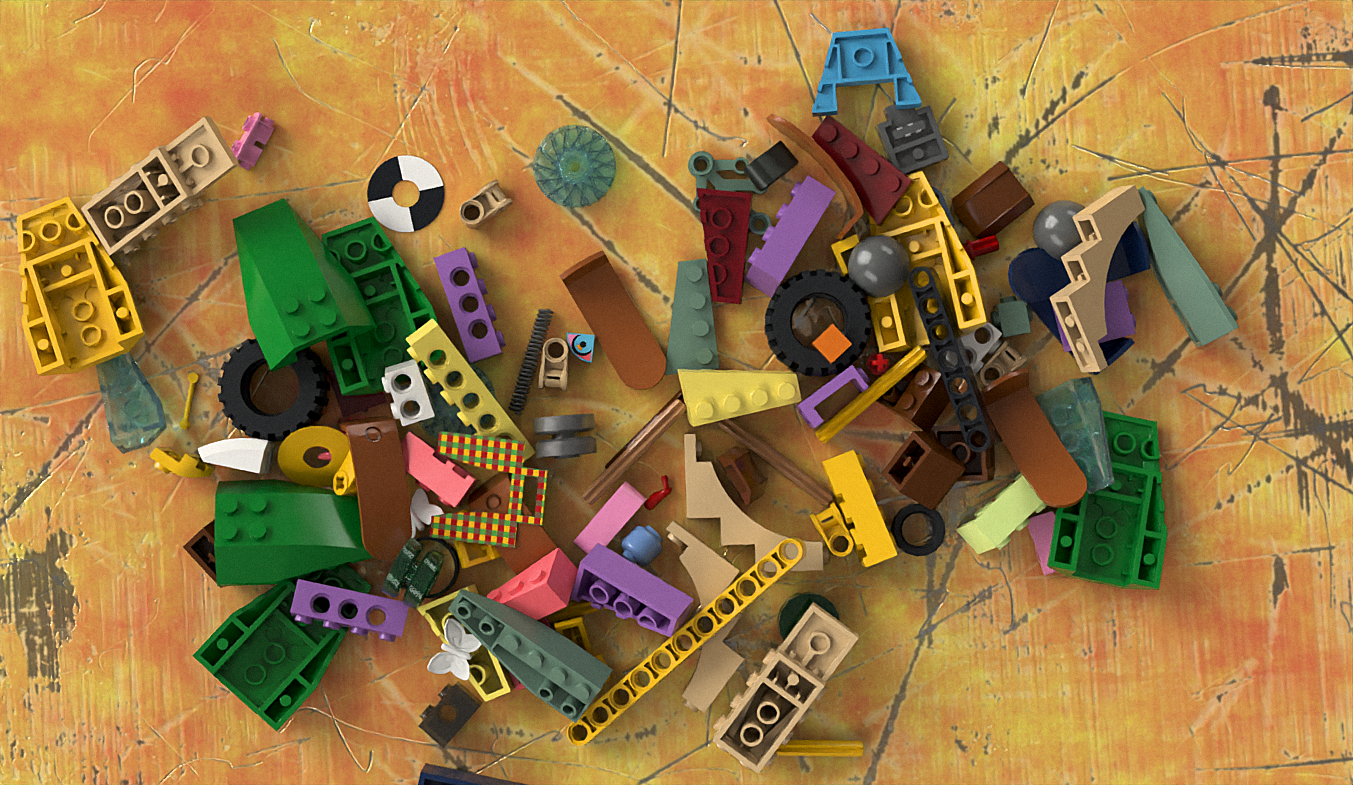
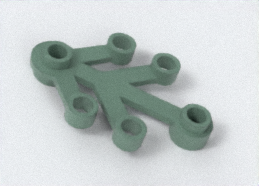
(725, 184)

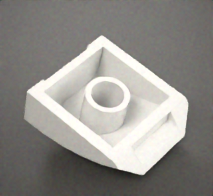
(240, 453)

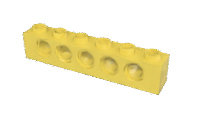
(432, 338)

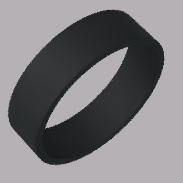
(456, 563)

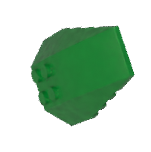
(293, 285)
(392, 300)
(1121, 530)
(282, 531)
(272, 657)

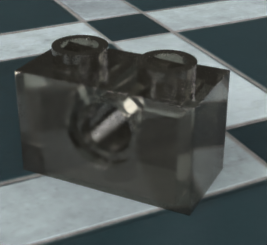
(442, 729)

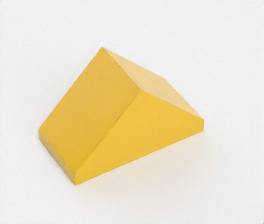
(576, 631)

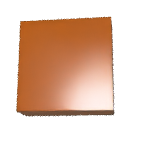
(831, 343)

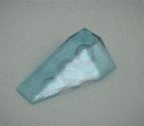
(130, 404)
(1079, 424)

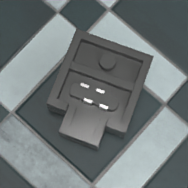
(911, 138)

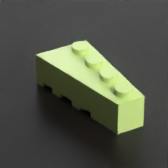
(1000, 518)

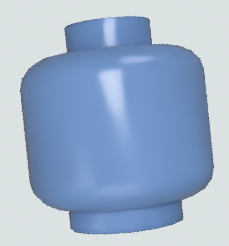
(641, 545)

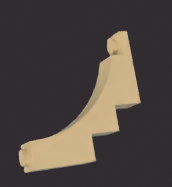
(1082, 301)
(709, 500)
(711, 578)

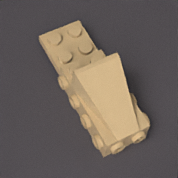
(160, 188)
(783, 689)

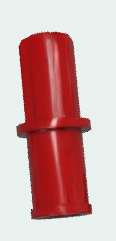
(981, 246)
(877, 363)

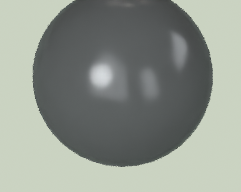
(1056, 229)
(879, 266)

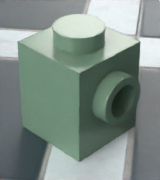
(1011, 317)

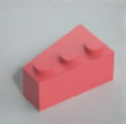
(436, 471)
(541, 587)

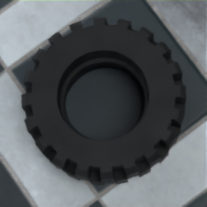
(823, 285)
(254, 422)

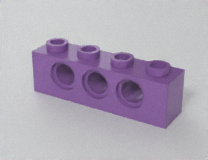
(448, 267)
(308, 592)

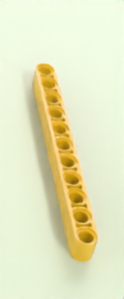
(673, 646)

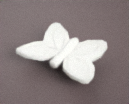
(422, 511)
(458, 653)

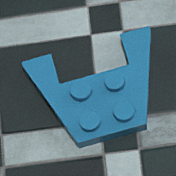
(863, 59)

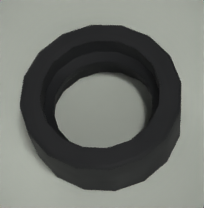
(935, 542)

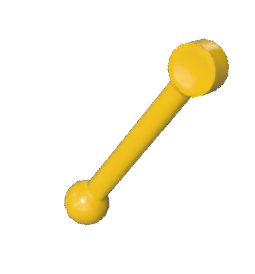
(192, 378)

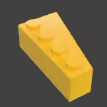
(859, 508)

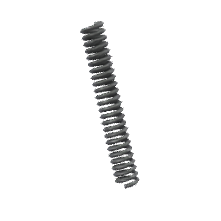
(527, 366)

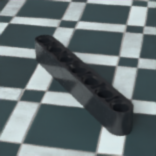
(962, 368)

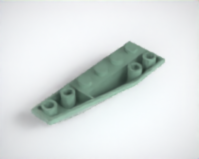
(1182, 279)
(534, 653)

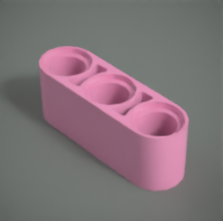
(610, 518)

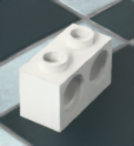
(977, 350)
(415, 390)

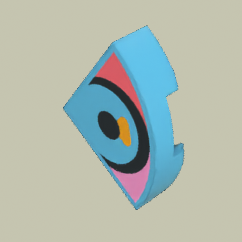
(581, 345)

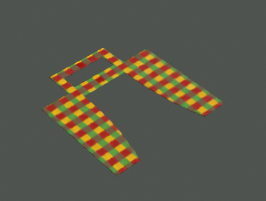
(497, 455)

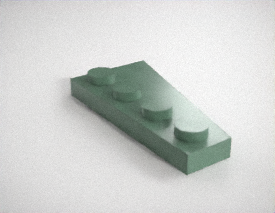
(692, 324)

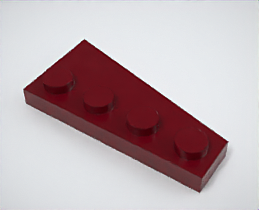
(872, 176)
(726, 234)

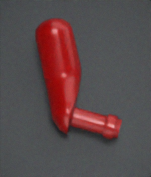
(658, 496)

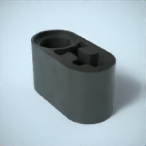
(770, 166)

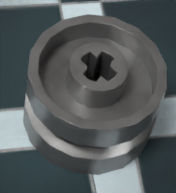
(565, 437)

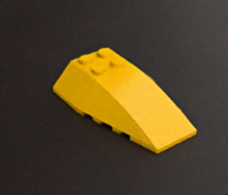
(932, 242)
(71, 293)

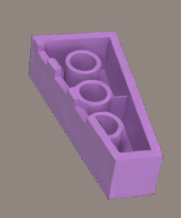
(789, 235)
(630, 591)

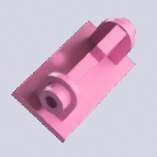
(254, 130)

